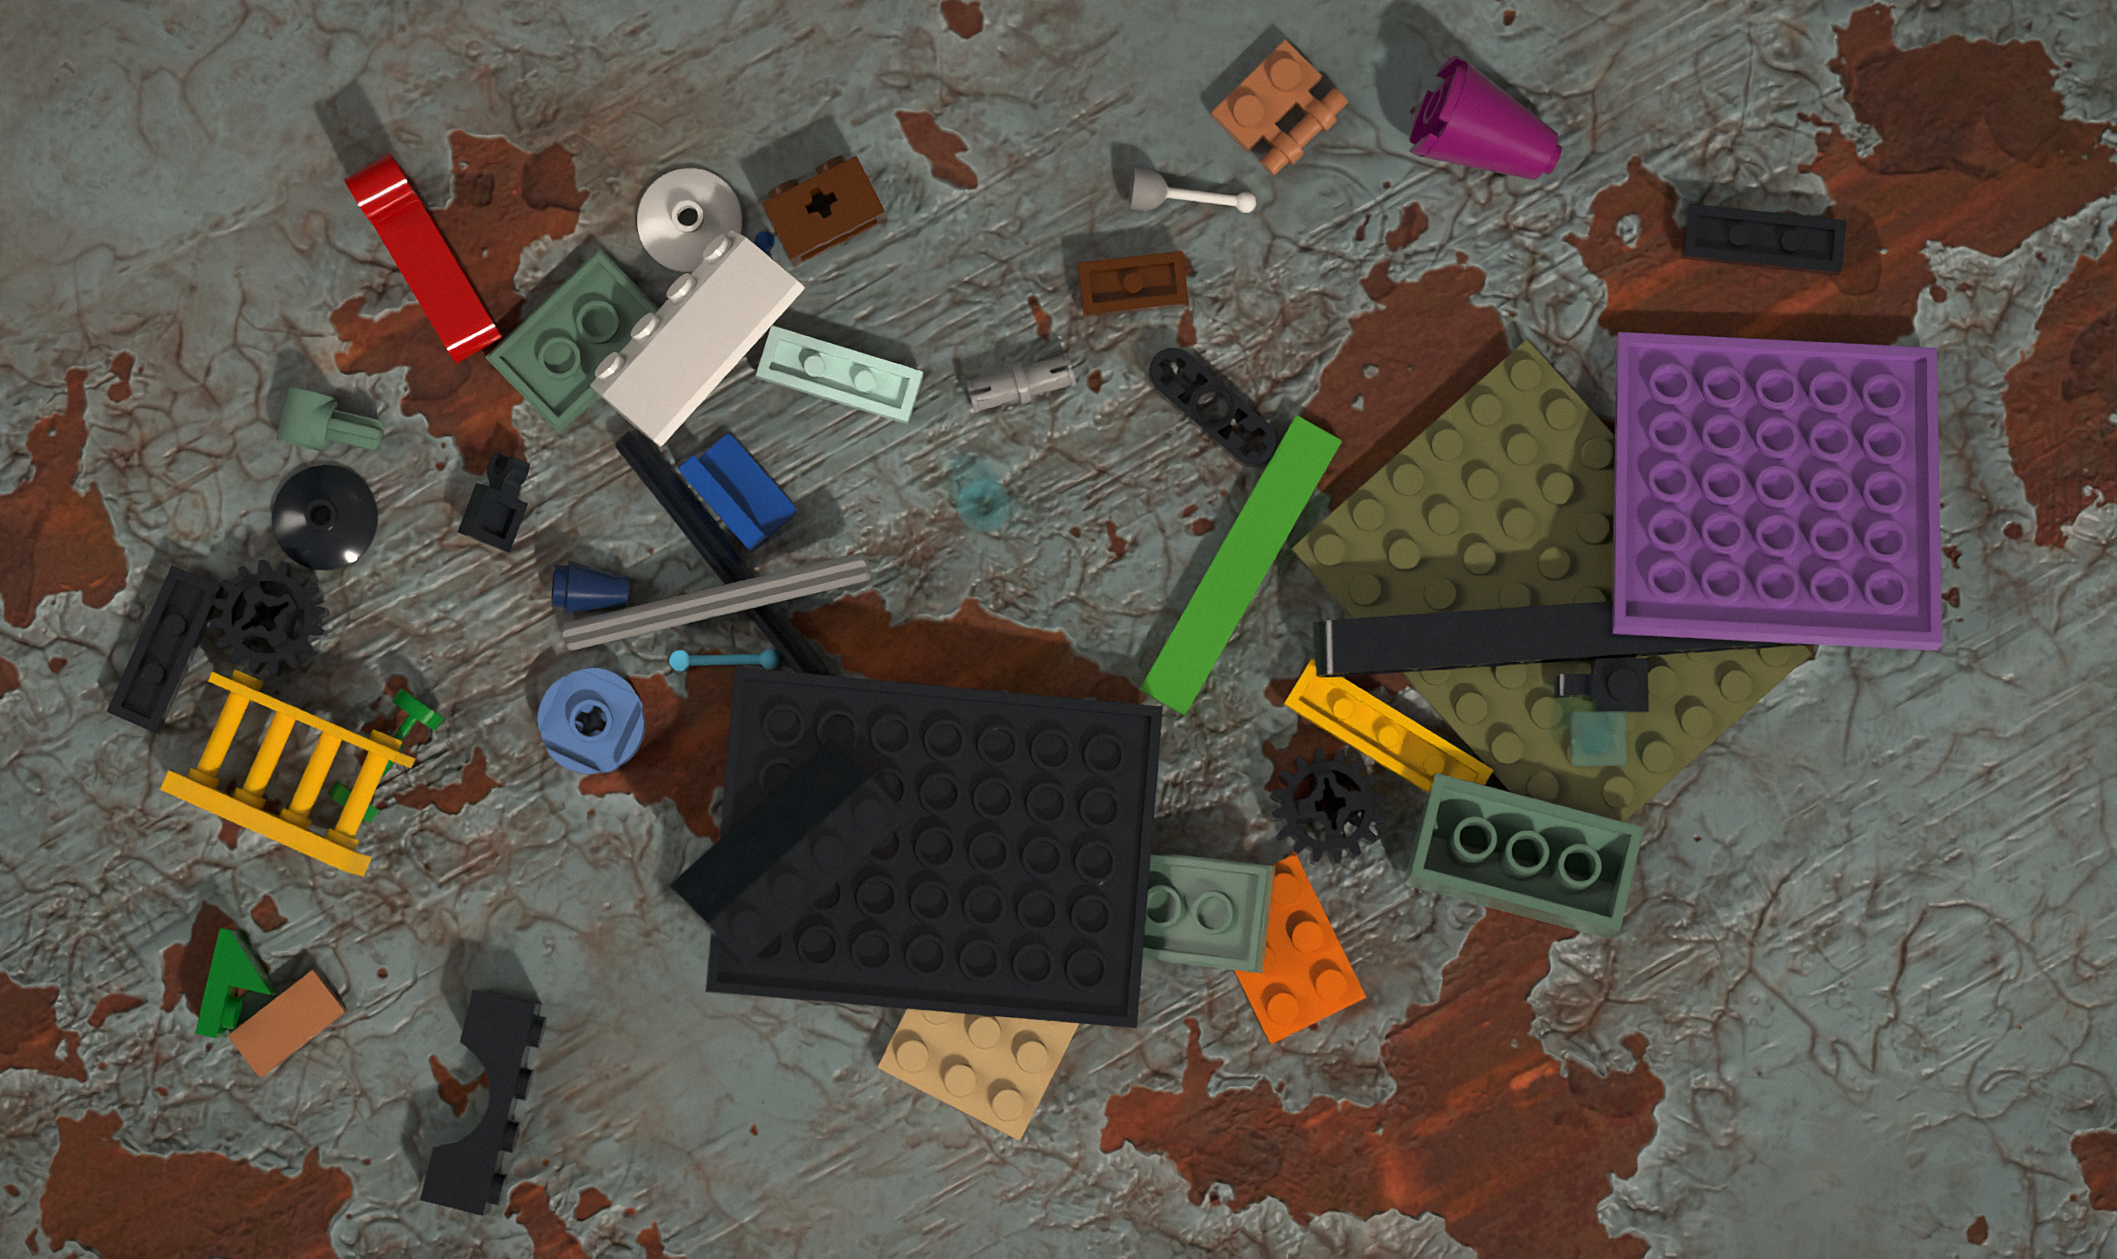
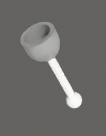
(1150, 190)

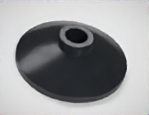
(348, 530)

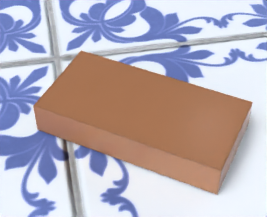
(287, 1023)

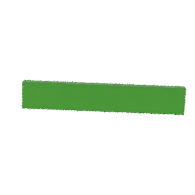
(1240, 565)

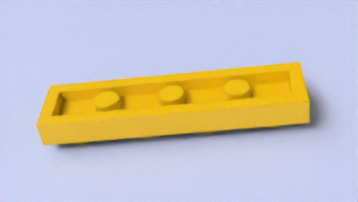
(1380, 731)

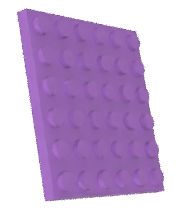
(1776, 491)

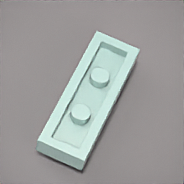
(839, 374)

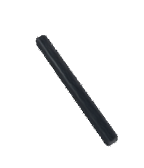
(715, 549)

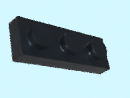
(1763, 239)
(165, 650)

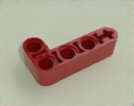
(423, 257)

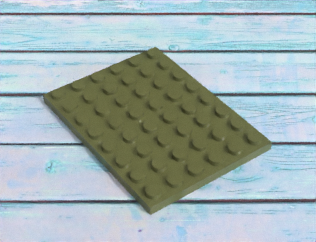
(1514, 511)

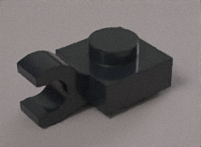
(494, 509)
(1613, 685)

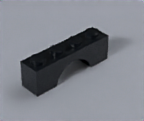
(501, 1035)

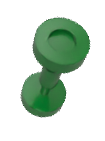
(416, 711)

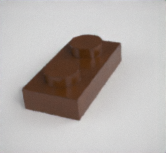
(1133, 284)

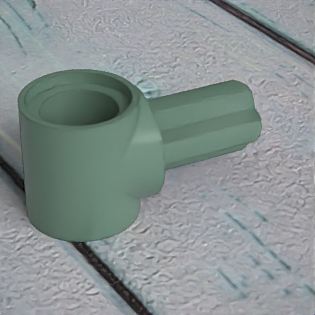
(314, 421)

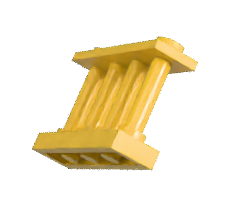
(293, 823)

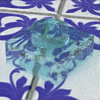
(1597, 739)

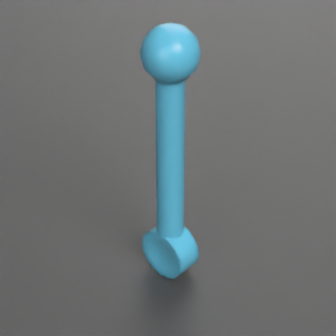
(682, 660)

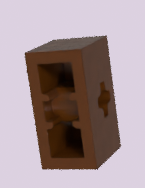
(852, 214)

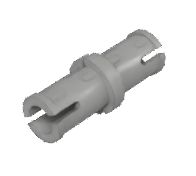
(1021, 383)

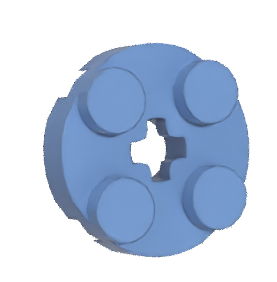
(581, 692)

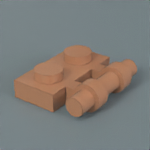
(1267, 97)

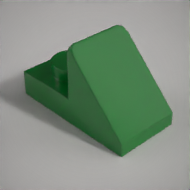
(232, 968)

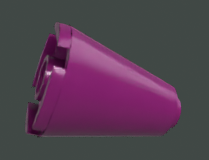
(1481, 126)

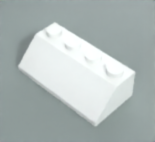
(695, 336)

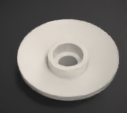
(658, 224)

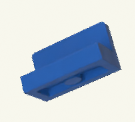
(738, 492)

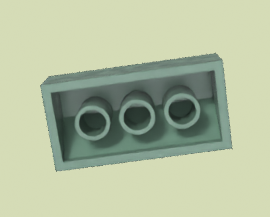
(1524, 856)

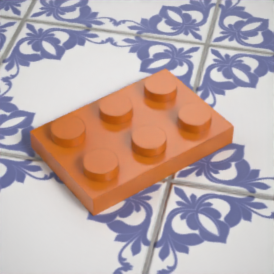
(1303, 961)

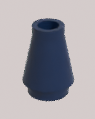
(587, 588)

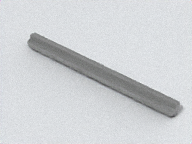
(716, 601)

